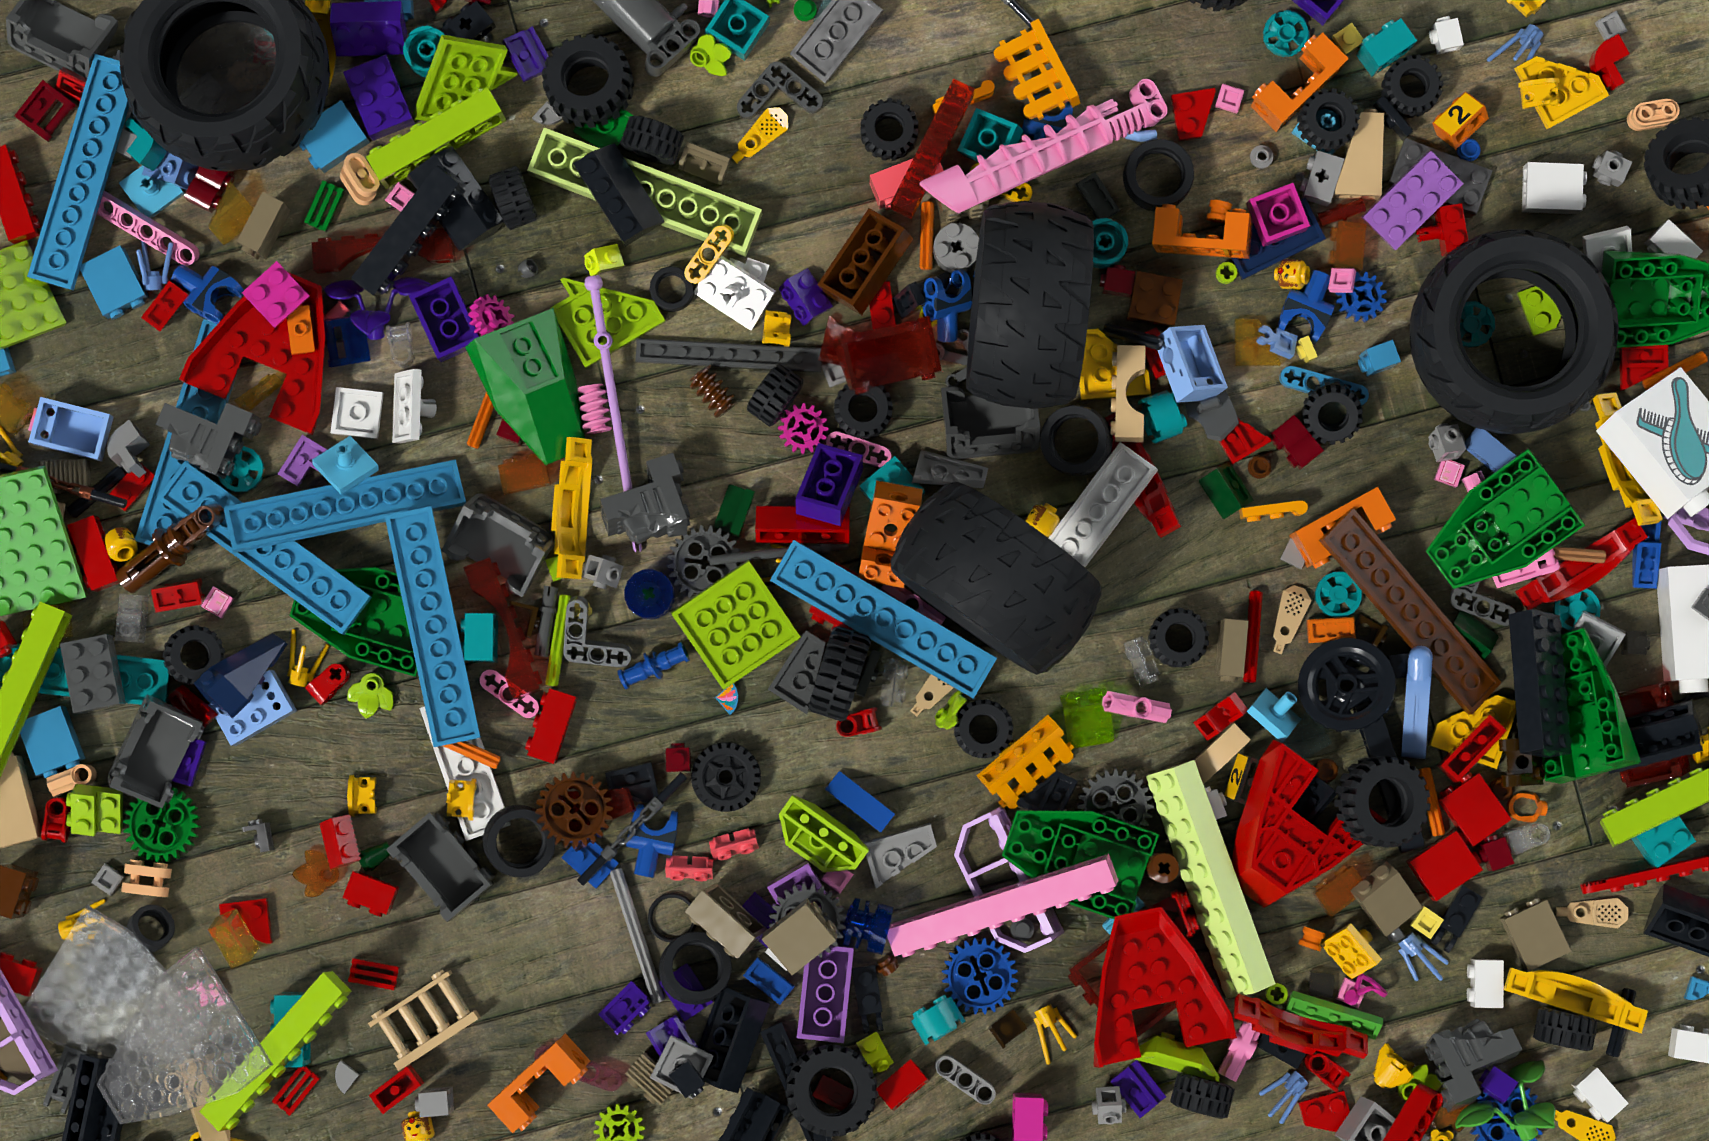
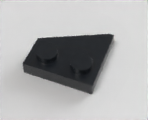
(636, 778)
(1050, 795)

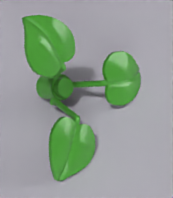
(1526, 1123)

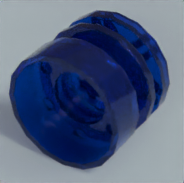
(651, 608)
(868, 925)

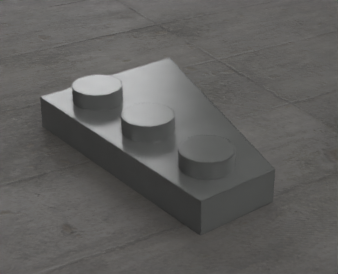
(799, 673)

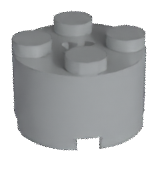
(952, 235)

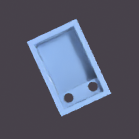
(1191, 364)
(71, 429)
(258, 713)

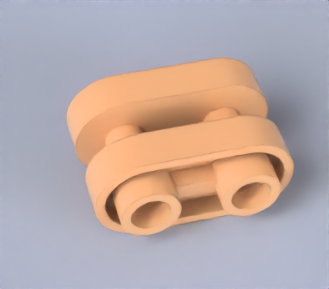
(1653, 114)
(359, 179)
(137, 868)

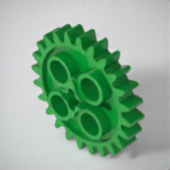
(181, 830)

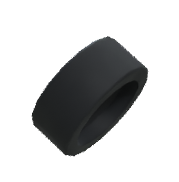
(668, 306)
(159, 914)

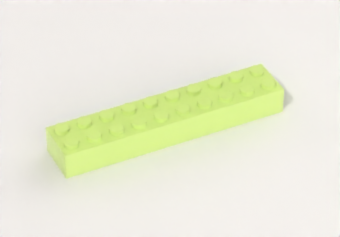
(680, 203)
(1210, 880)

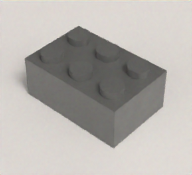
(92, 673)

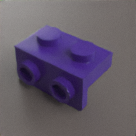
(805, 296)
(625, 1008)
(661, 1033)

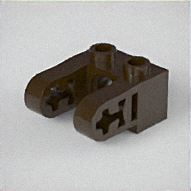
(1517, 772)

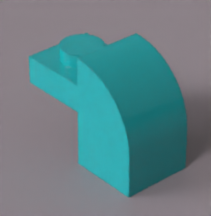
(144, 148)

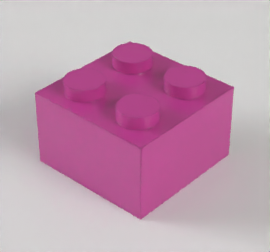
(1278, 214)
(275, 294)
(1028, 1117)

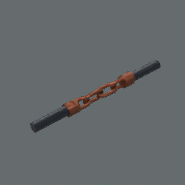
(84, 491)

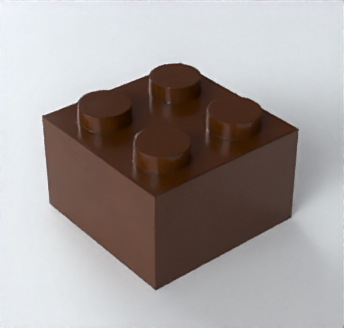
(1154, 300)
(15, 890)

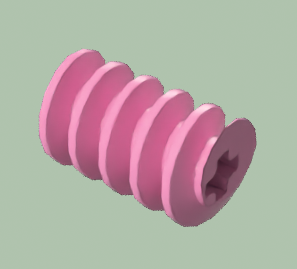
(594, 409)

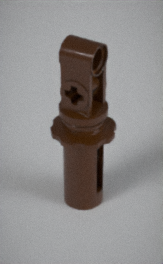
(172, 546)

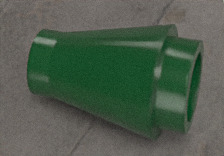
(373, 856)

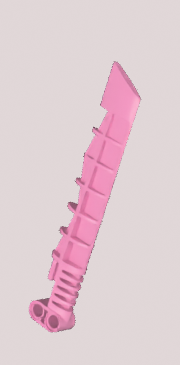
(1027, 160)

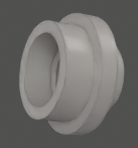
(1261, 164)

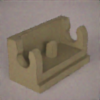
(704, 164)

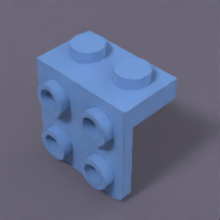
(174, 171)

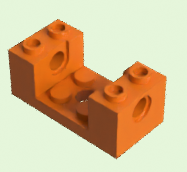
(1322, 59)
(1169, 237)
(890, 505)
(1369, 506)
(515, 1106)

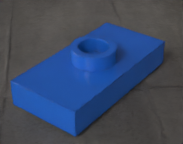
(768, 980)

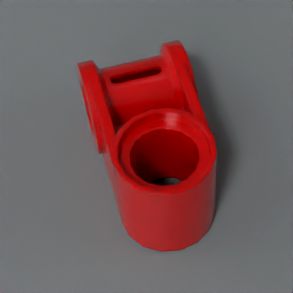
(325, 685)
(861, 723)
(56, 821)
(1329, 1072)

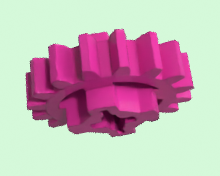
(489, 314)
(792, 432)

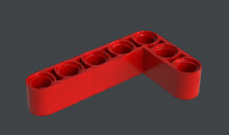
(1415, 1115)

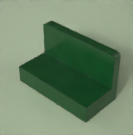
(1226, 490)
(734, 510)
(1475, 633)

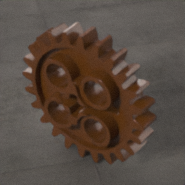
(559, 825)

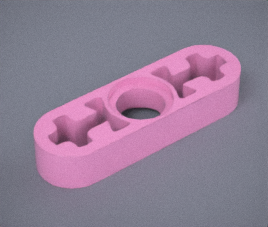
(877, 448)
(491, 689)

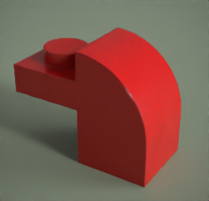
(1604, 61)
(1220, 716)

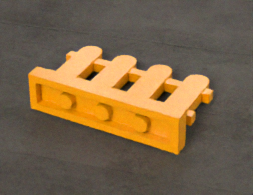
(1036, 60)
(1018, 756)

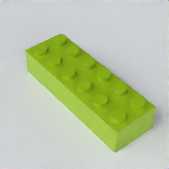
(454, 128)

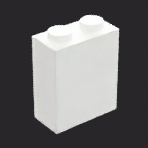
(1553, 188)

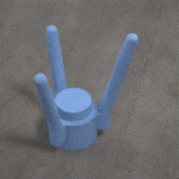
(1528, 38)
(152, 279)
(1411, 946)
(1295, 1085)

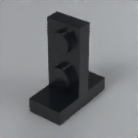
(911, 297)

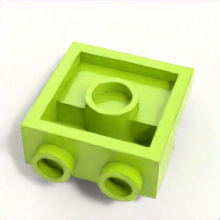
(94, 810)

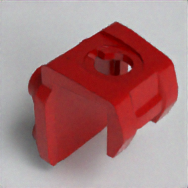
(1180, 902)

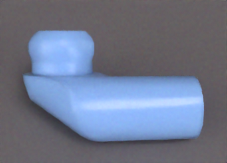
(1142, 135)

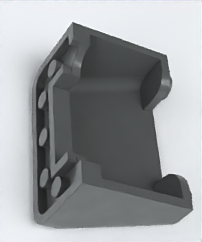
(59, 34)
(986, 428)
(505, 536)
(153, 751)

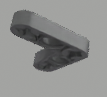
(775, 84)
(1469, 591)
(580, 642)

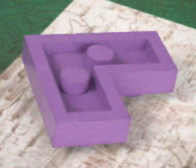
(300, 460)

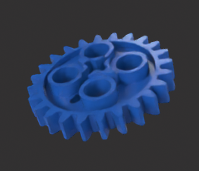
(999, 967)
(1507, 1134)

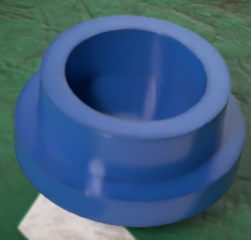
(1469, 150)

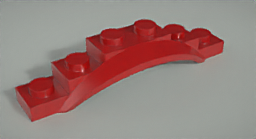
(1153, 500)
(1577, 575)
(1298, 1031)

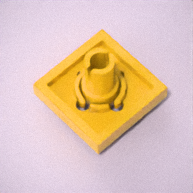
(1351, 950)

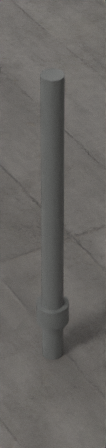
(822, 548)

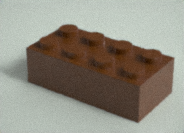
(865, 261)

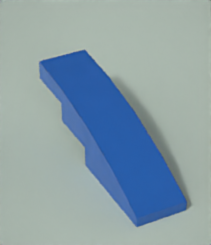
(1647, 558)

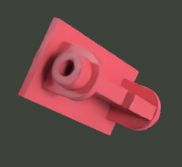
(744, 843)
(678, 869)

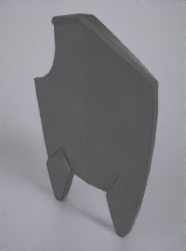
(1215, 415)

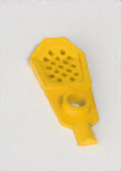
(759, 136)
(1582, 1126)

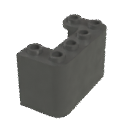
(442, 864)

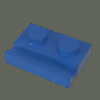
(585, 857)

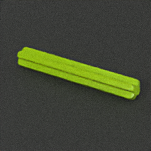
(557, 645)

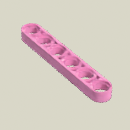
(136, 229)

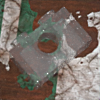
(131, 618)

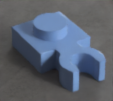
(1280, 341)

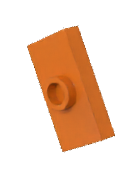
(301, 331)
(1330, 629)

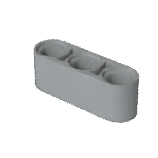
(971, 1089)

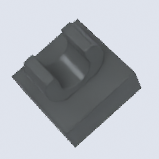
(1702, 604)

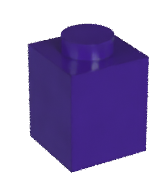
(1497, 1084)

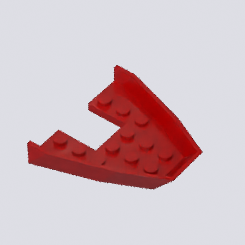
(250, 335)
(1273, 843)
(1149, 966)

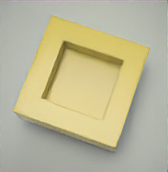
(1348, 39)
(1305, 349)
(1426, 922)

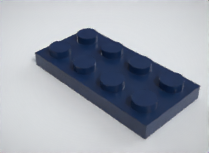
(1267, 256)

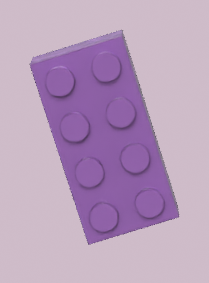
(1412, 200)
(826, 995)

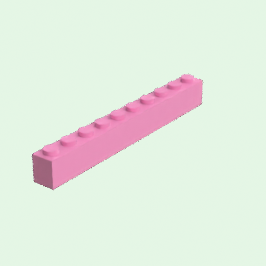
(1002, 905)

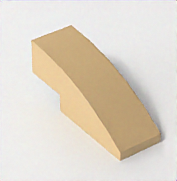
(1220, 751)

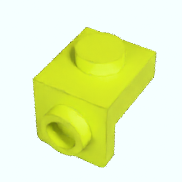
(603, 259)
(875, 1053)

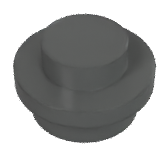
(1022, 929)

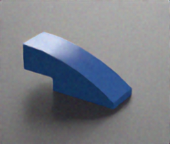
(860, 801)

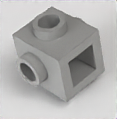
(1611, 168)
(1447, 442)
(602, 571)
(1108, 1105)

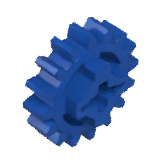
(1368, 300)

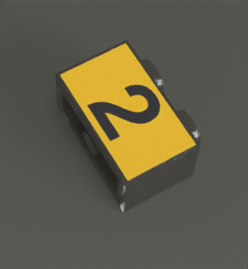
(1241, 778)

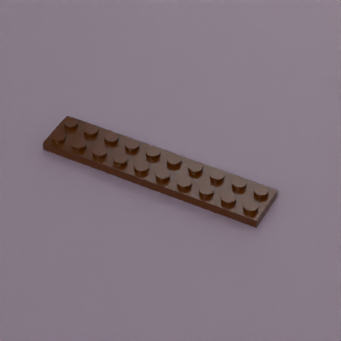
(1410, 610)

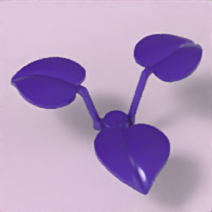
(372, 321)

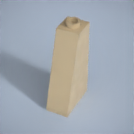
(1363, 160)
(17, 808)

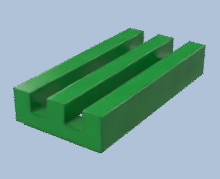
(331, 188)

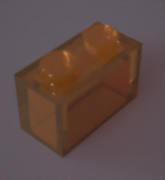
(1348, 245)
(523, 474)
(1336, 892)

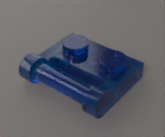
(354, 342)

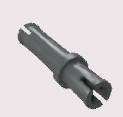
(546, 621)

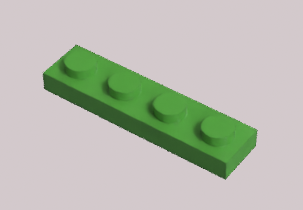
(1333, 1013)

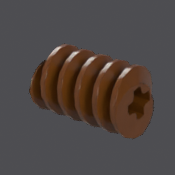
(712, 392)
(1171, 867)

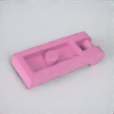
(1531, 571)

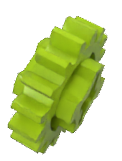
(611, 1121)

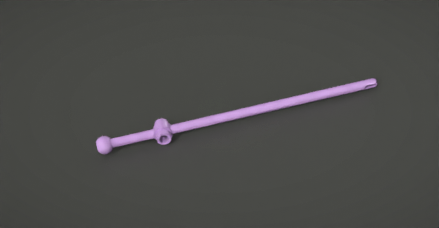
(593, 284)

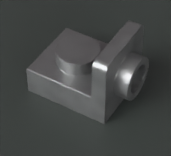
(263, 838)

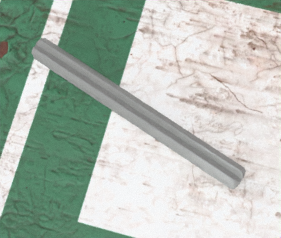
(637, 935)

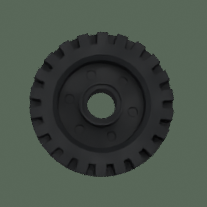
(707, 782)

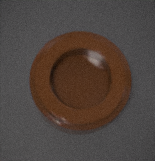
(1327, 769)

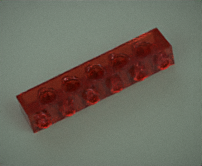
(933, 147)

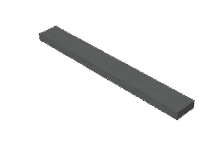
(727, 355)

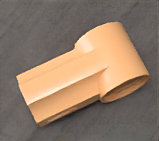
(66, 780)

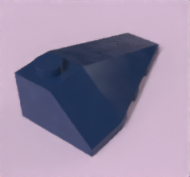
(232, 680)

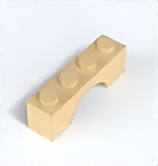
(1128, 422)

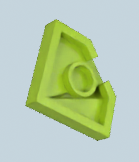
(1539, 310)

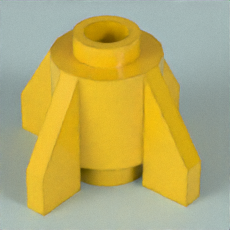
(1391, 1069)

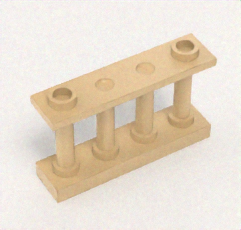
(444, 1029)

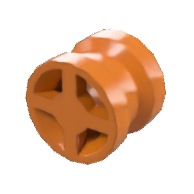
(1218, 211)
(1311, 938)

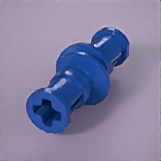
(653, 665)

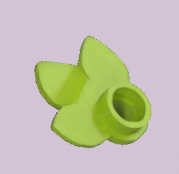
(710, 55)
(370, 698)
(947, 717)
(1420, 1076)

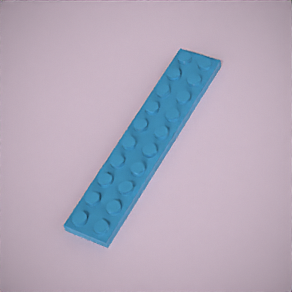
(81, 176)
(197, 403)
(327, 511)
(283, 564)
(883, 619)
(432, 626)

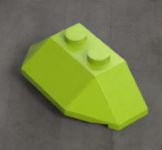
(820, 837)
(1173, 1054)

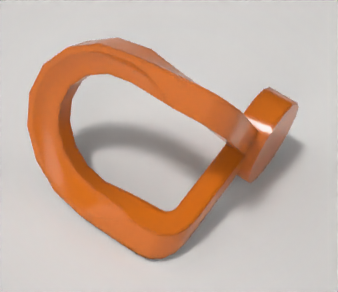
(1541, 810)

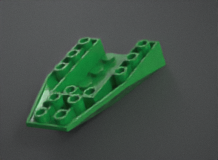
(1657, 296)
(531, 382)
(1504, 524)
(380, 630)
(1596, 716)
(1058, 839)

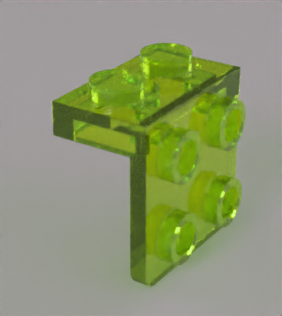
(1085, 718)

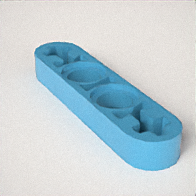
(1321, 378)

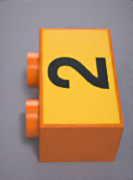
(1460, 120)

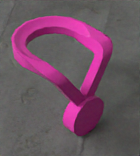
(1352, 996)

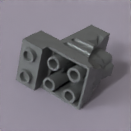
(208, 443)
(651, 508)
(1466, 1054)

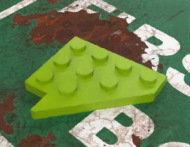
(458, 70)
(624, 316)

